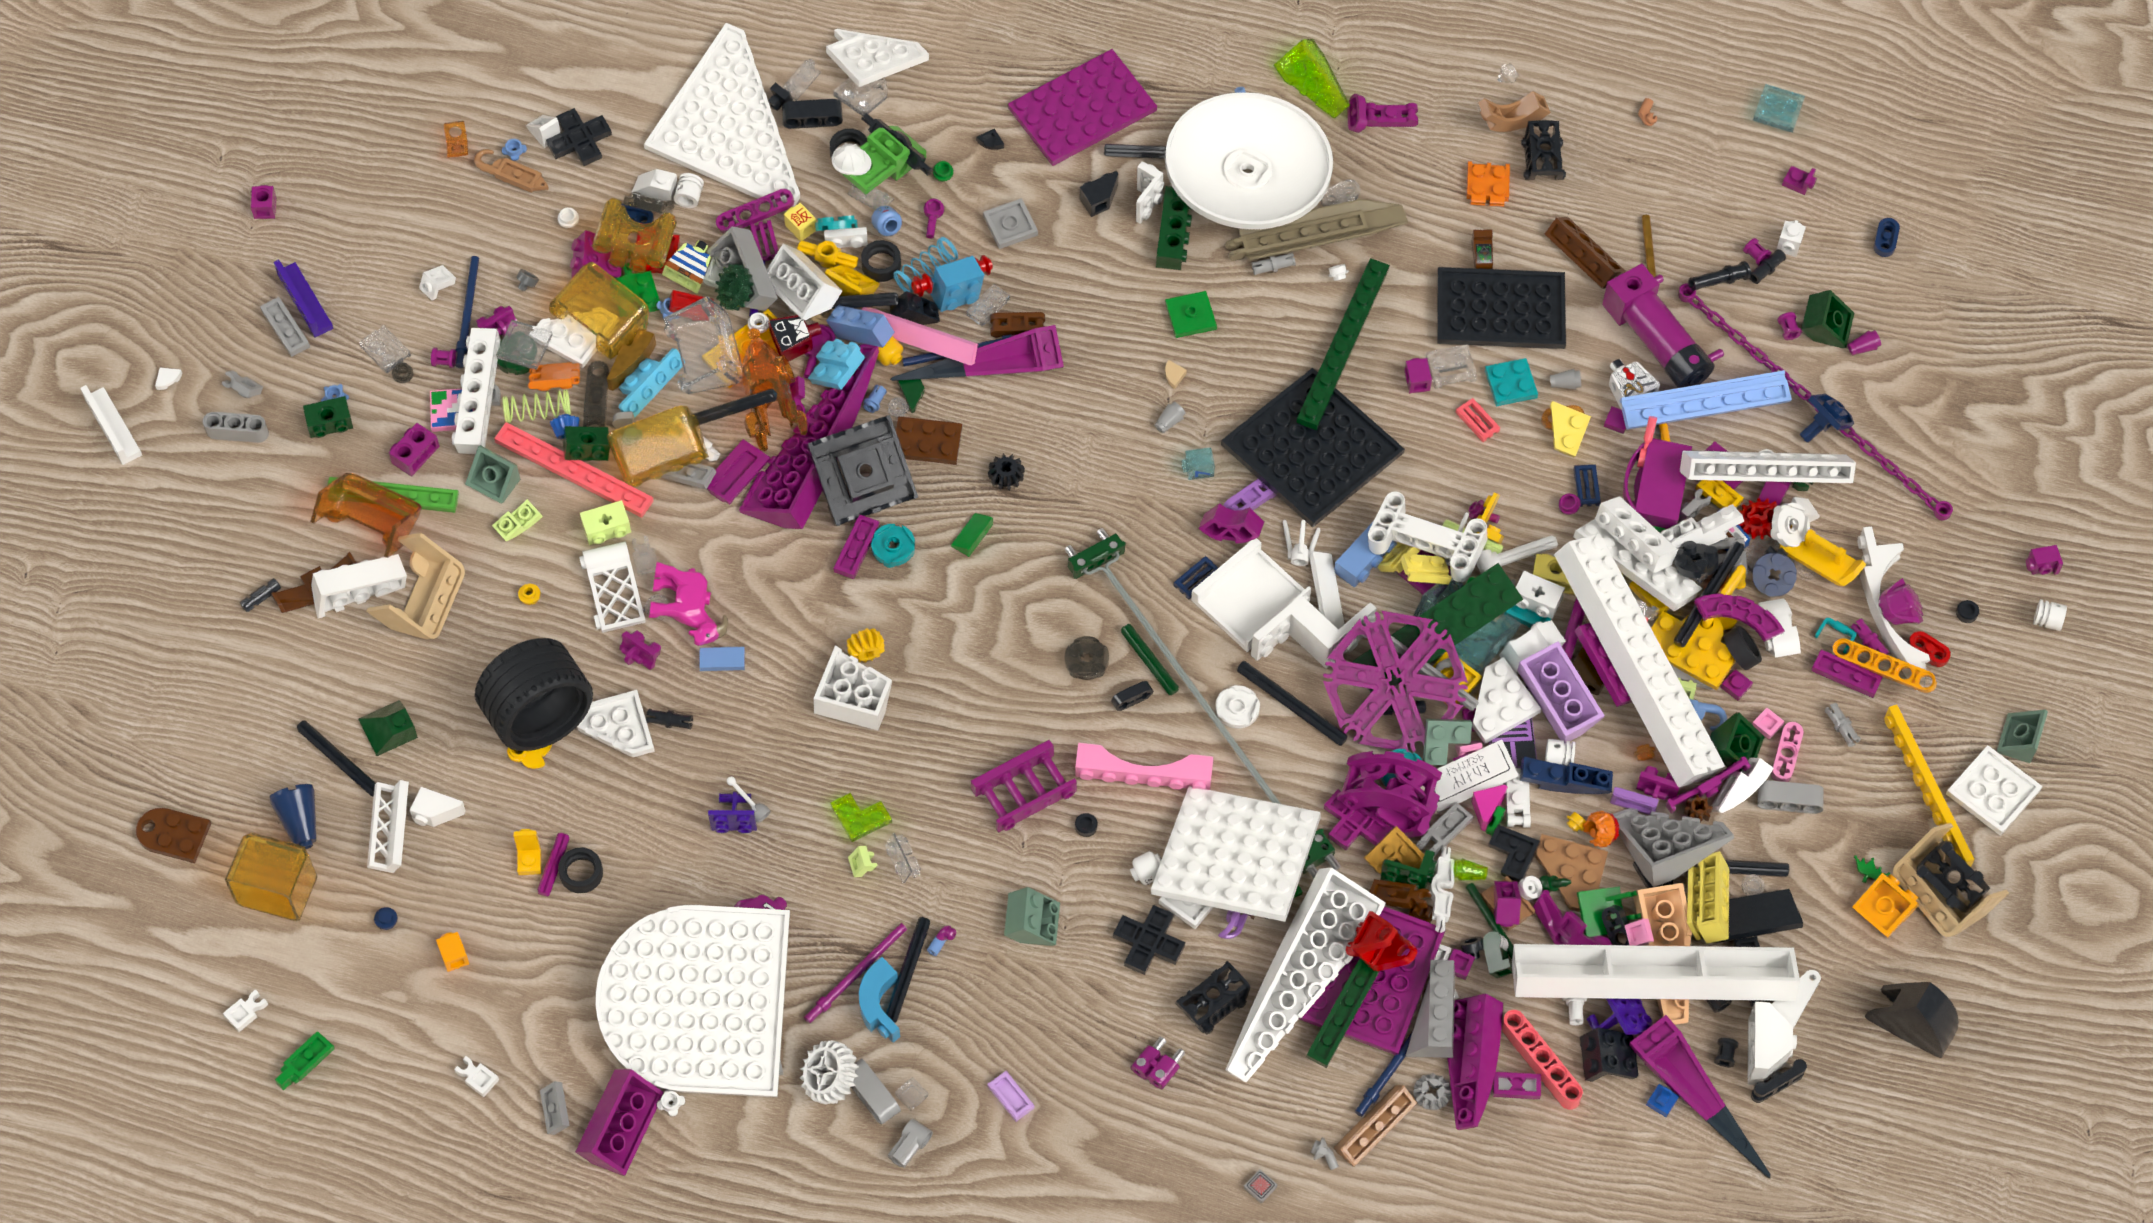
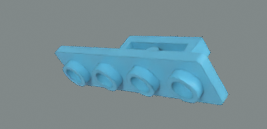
(648, 381)

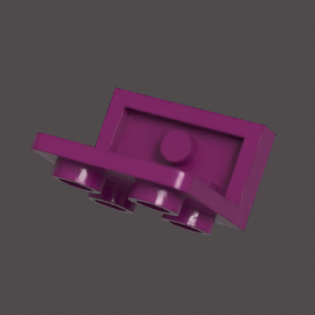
(584, 253)
(1404, 823)

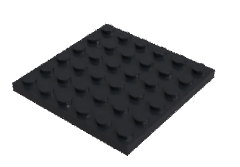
(1309, 466)

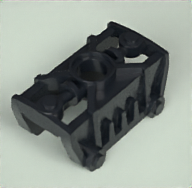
(1533, 152)
(1941, 881)
(1220, 1006)

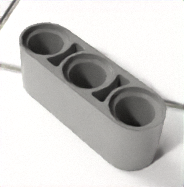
(243, 433)
(1791, 797)
(874, 1093)

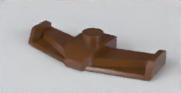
(302, 595)

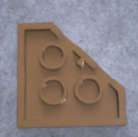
(1572, 861)

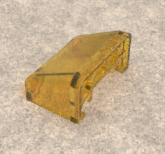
(602, 308)

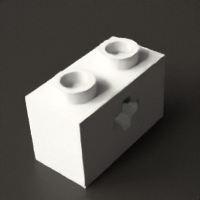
(1548, 592)

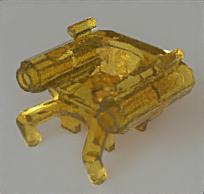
(614, 232)

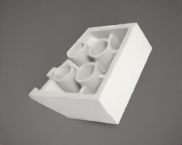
(852, 692)

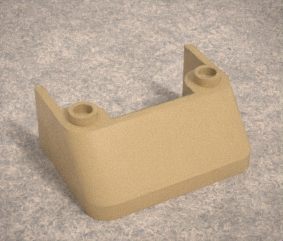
(432, 594)
(1931, 902)

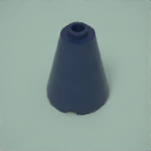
(297, 813)

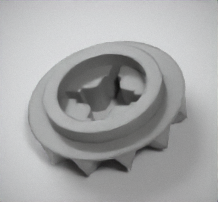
(1430, 1101)

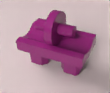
(500, 320)
(636, 650)
(1657, 786)

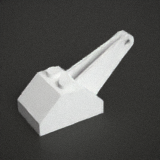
(1771, 1031)

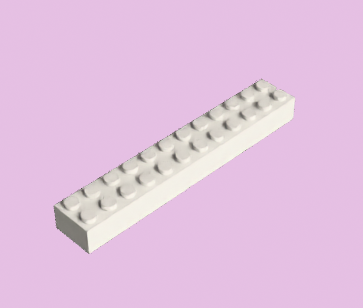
(1639, 660)
(1655, 972)

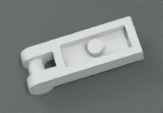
(1518, 802)

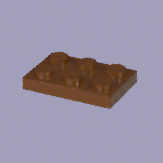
(929, 440)

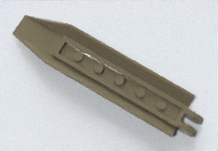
(1318, 228)

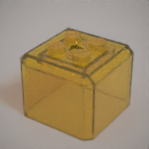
(271, 876)

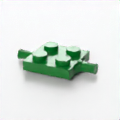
(641, 285)

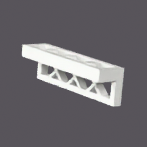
(112, 424)
(396, 827)

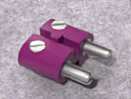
(1155, 1066)

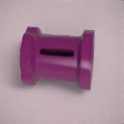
(1756, 251)
(1789, 326)
(443, 357)

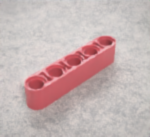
(1540, 1048)

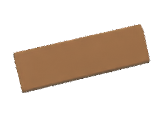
(1375, 1125)

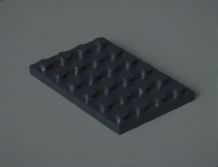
(1501, 308)

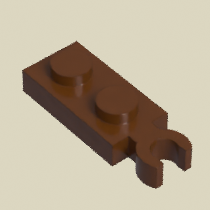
(1399, 894)

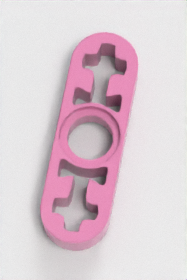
(1794, 746)

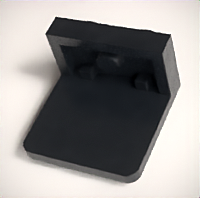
(1608, 1053)

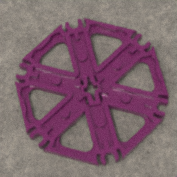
(1374, 678)

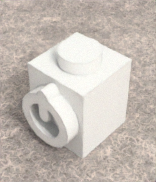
(1791, 237)

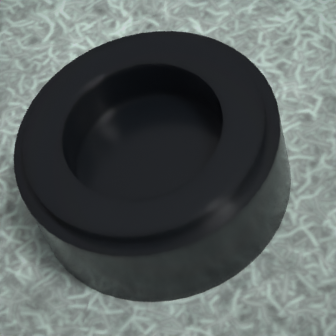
(1967, 611)
(1086, 825)

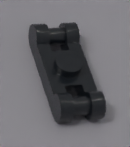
(1779, 1082)

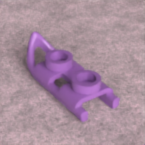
(1234, 919)

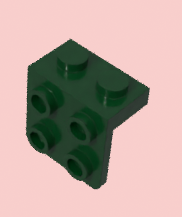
(1402, 873)

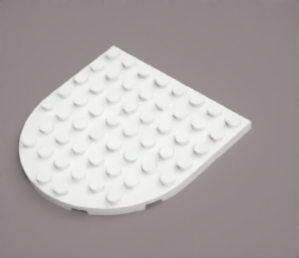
(698, 999)

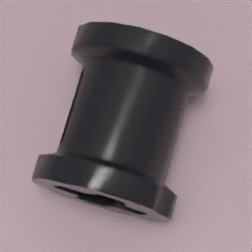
(1726, 1052)

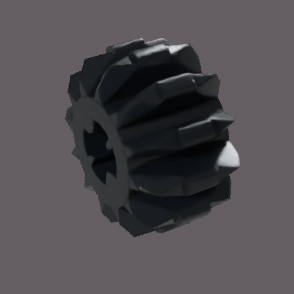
(1006, 472)

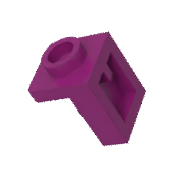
(1799, 180)

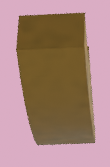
(630, 357)

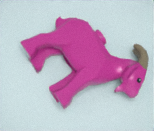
(688, 604)

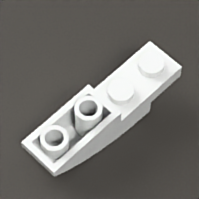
(1706, 531)

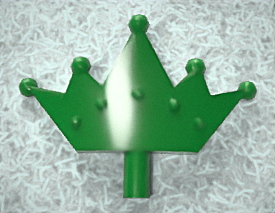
(1868, 869)

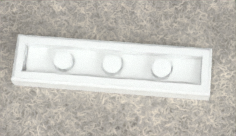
(1326, 587)

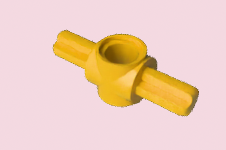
(827, 247)

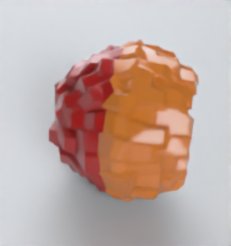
(1602, 827)

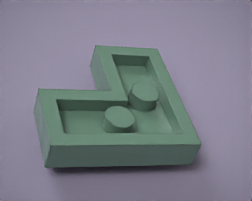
(1440, 733)

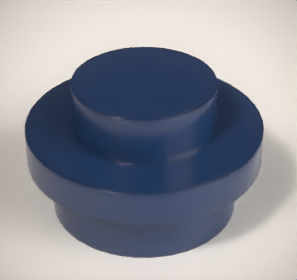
(385, 918)

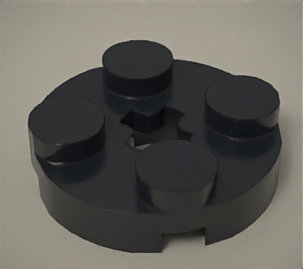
(1705, 557)

